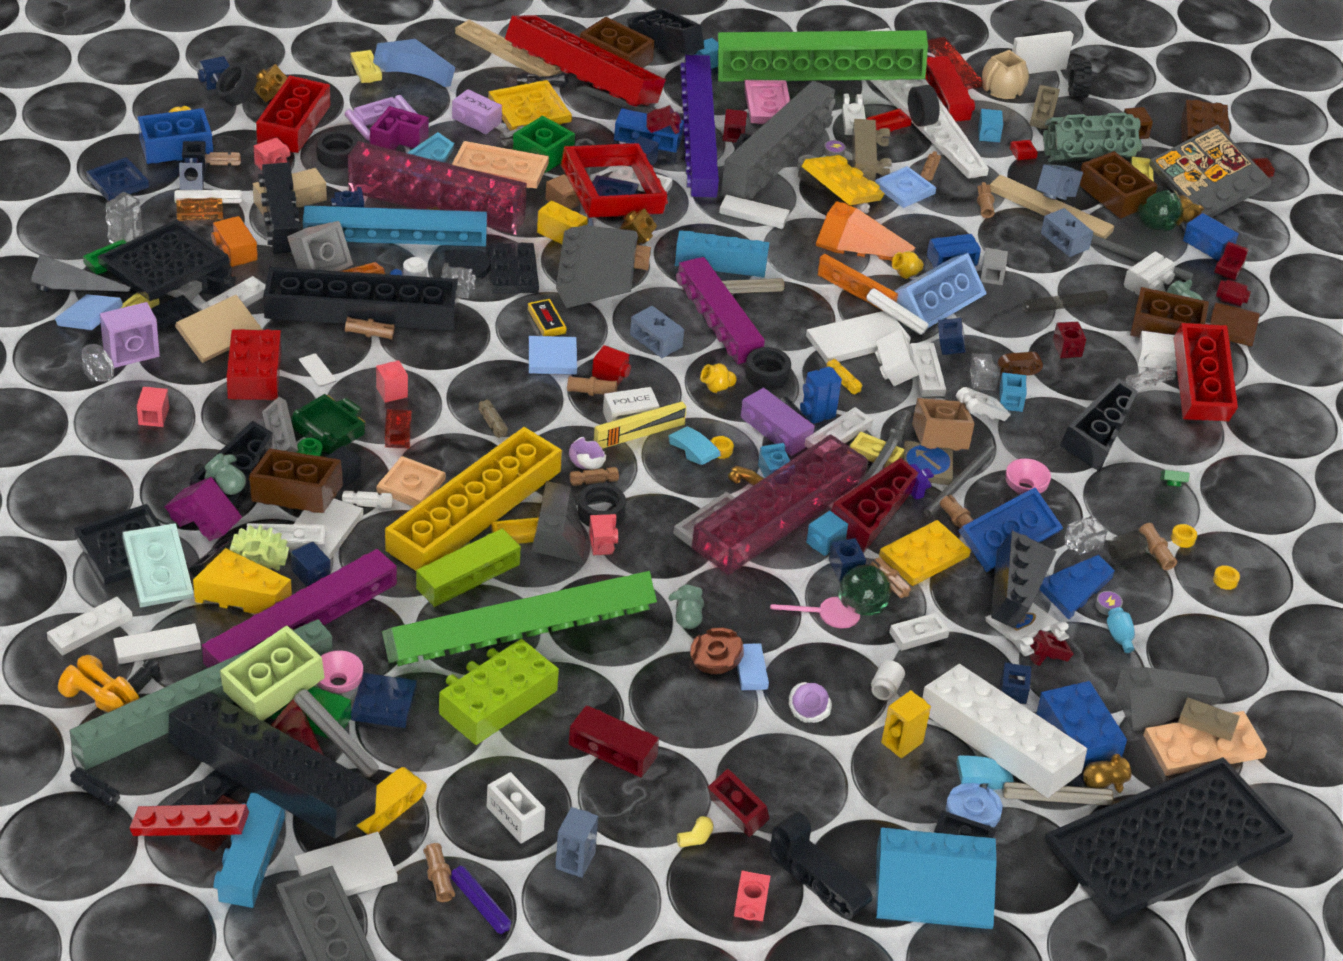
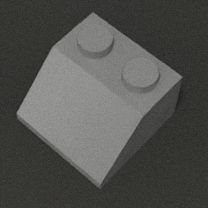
(321, 248)

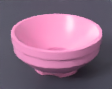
(1027, 472)
(341, 665)

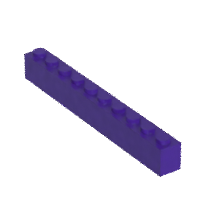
(699, 126)

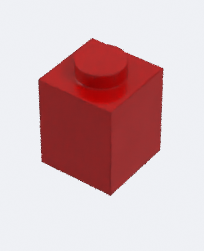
(611, 364)

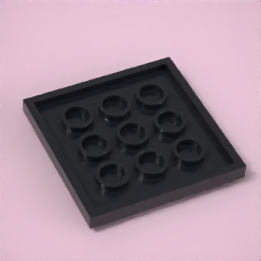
(163, 260)

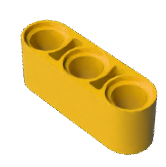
(393, 798)

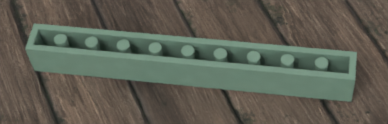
(149, 716)

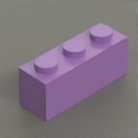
(776, 420)

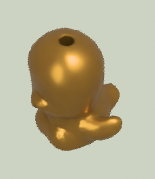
(1190, 210)
(1105, 773)

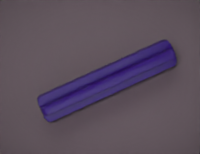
(481, 899)

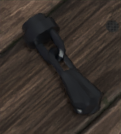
(558, 80)

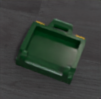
(329, 422)

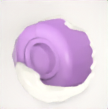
(586, 454)
(810, 702)

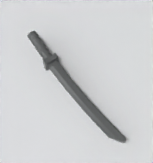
(618, 101)
(895, 438)

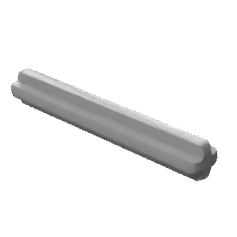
(336, 733)

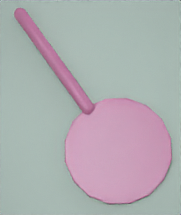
(830, 611)

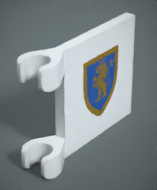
(1028, 627)

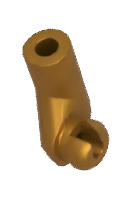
(747, 474)

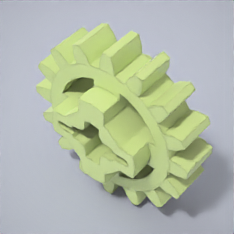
(261, 546)

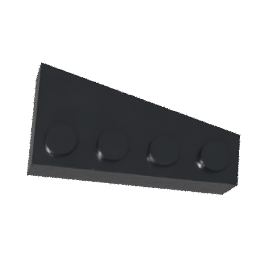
(669, 30)
(1097, 427)
(248, 449)
(1018, 576)

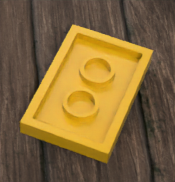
(924, 552)

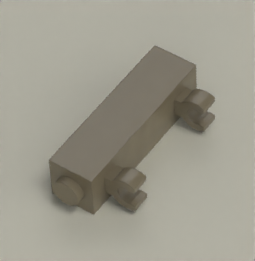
(865, 150)

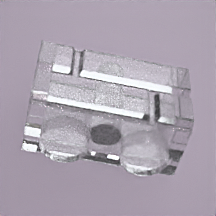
(123, 218)

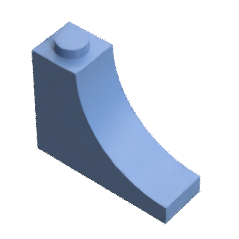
(413, 58)

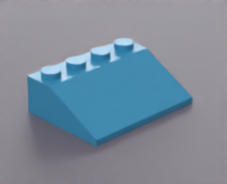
(936, 878)

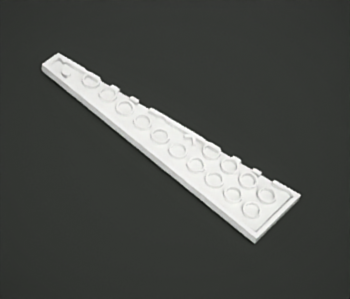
(943, 134)

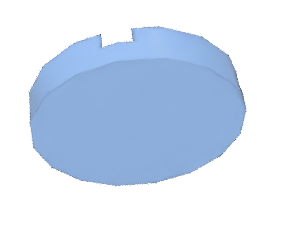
(975, 803)

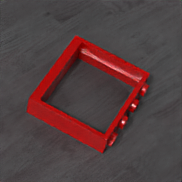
(578, 157)

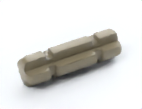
(493, 418)

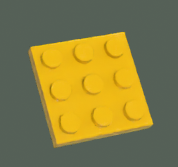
(528, 102)
(843, 179)

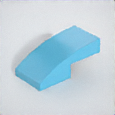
(695, 444)
(982, 771)

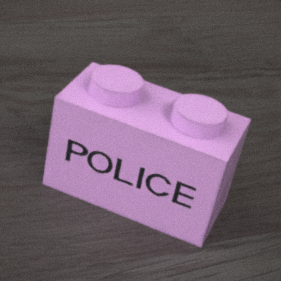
(476, 111)

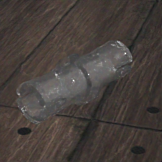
(1151, 377)

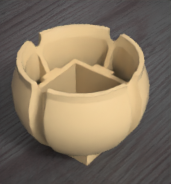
(1005, 75)

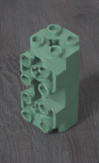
(1089, 137)

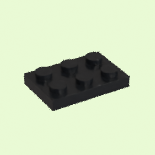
(513, 268)

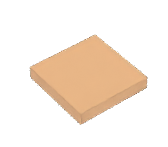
(411, 481)

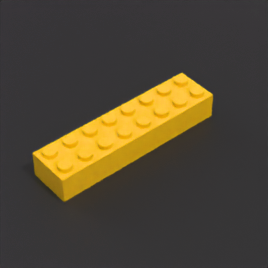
(473, 499)

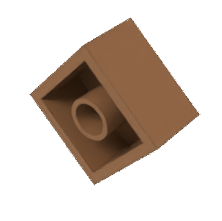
(943, 424)

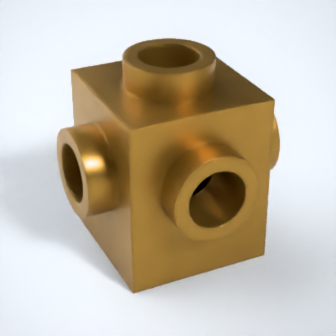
(269, 82)
(641, 223)

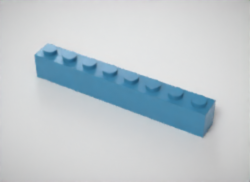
(403, 225)

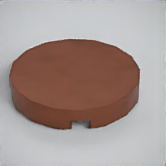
(717, 651)

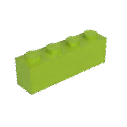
(468, 567)

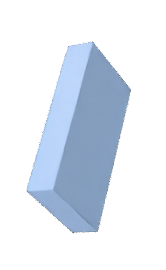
(752, 668)

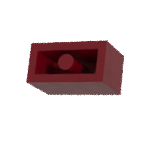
(738, 802)

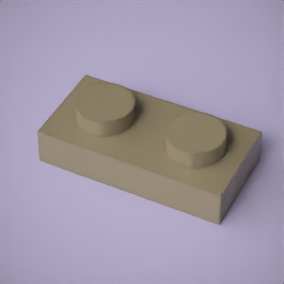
(1209, 719)

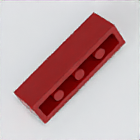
(949, 87)

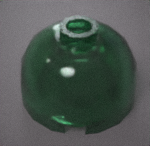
(1161, 211)
(865, 589)

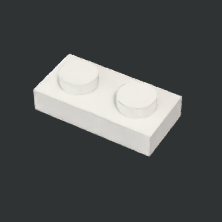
(919, 631)

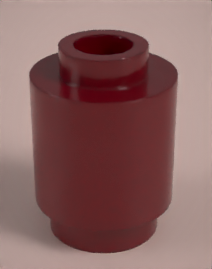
(1233, 292)

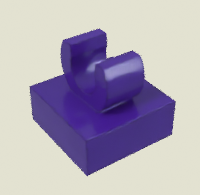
(922, 482)

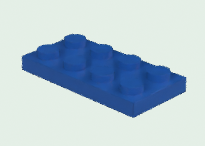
(1025, 514)

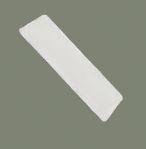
(317, 369)

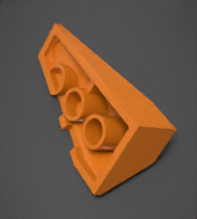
(855, 231)

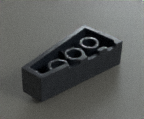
(280, 202)

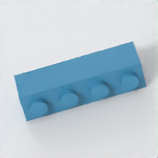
(724, 253)
(249, 853)

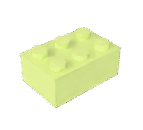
(272, 674)

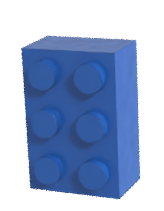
(164, 134)
(1085, 718)

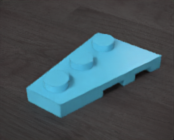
(434, 148)

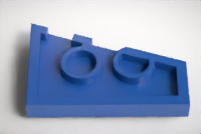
(1076, 584)

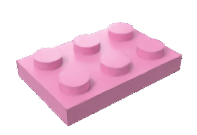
(765, 98)

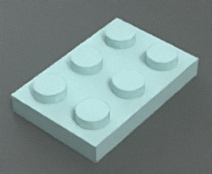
(157, 565)

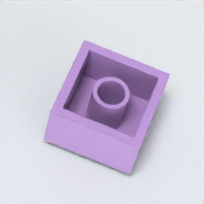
(130, 334)

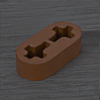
(1020, 363)

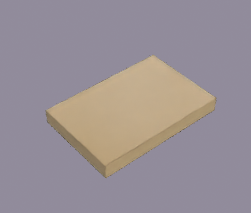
(210, 329)

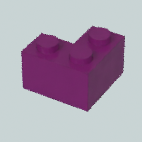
(399, 127)
(206, 507)

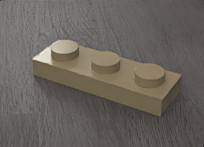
(1044, 106)

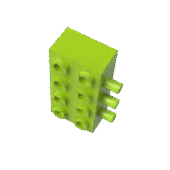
(497, 690)

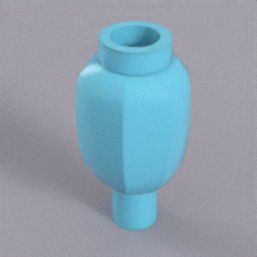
(1121, 628)

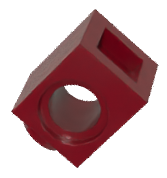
(1069, 339)

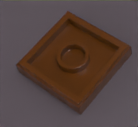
(1240, 322)

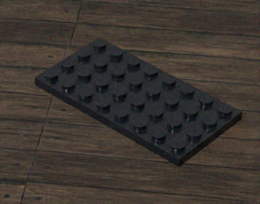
(1167, 838)

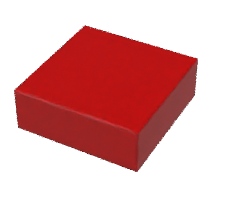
(1023, 149)

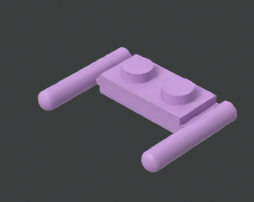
(369, 113)

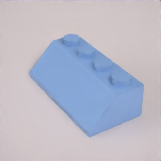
(942, 290)

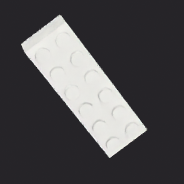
(1004, 730)

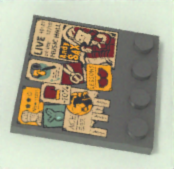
(1210, 171)

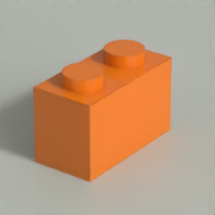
(235, 240)

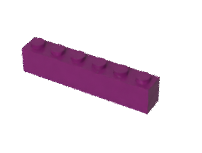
(719, 308)

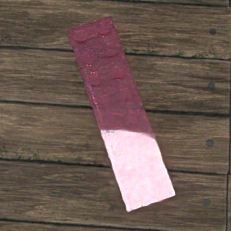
(432, 183)
(778, 504)

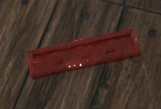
(943, 47)

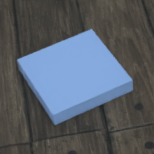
(905, 186)
(87, 310)
(552, 355)

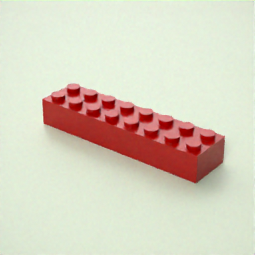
(584, 60)

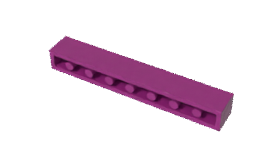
(322, 600)

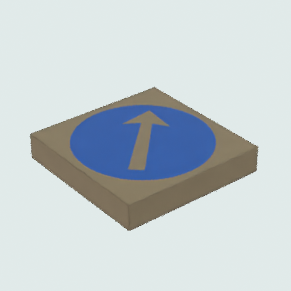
(937, 460)

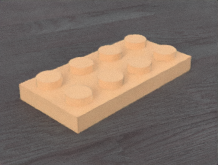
(503, 162)
(1186, 748)

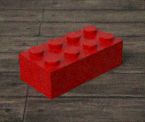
(294, 112)
(1205, 372)

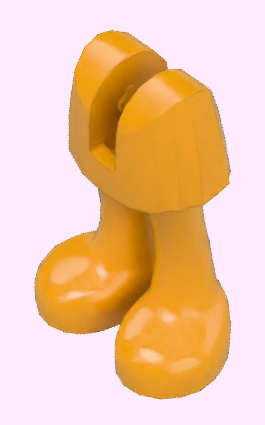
(112, 696)

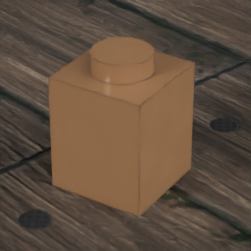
(561, 192)

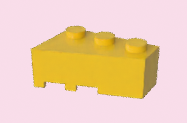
(240, 583)

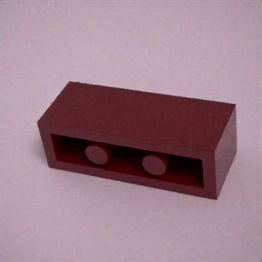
(613, 741)

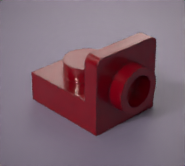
(1046, 645)

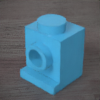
(1013, 391)
(772, 458)

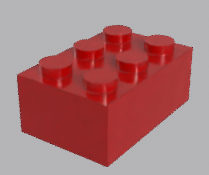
(254, 364)

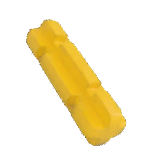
(848, 379)

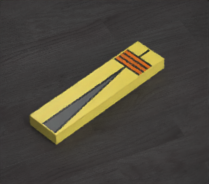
(640, 425)

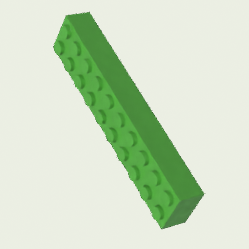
(822, 55)
(513, 618)

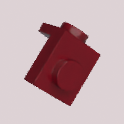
(662, 118)
(1232, 261)

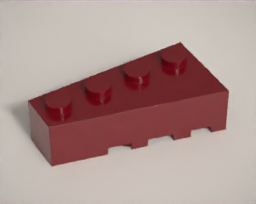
(875, 502)

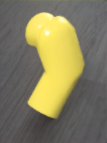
(698, 835)

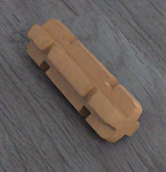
(223, 158)
(931, 166)
(594, 476)

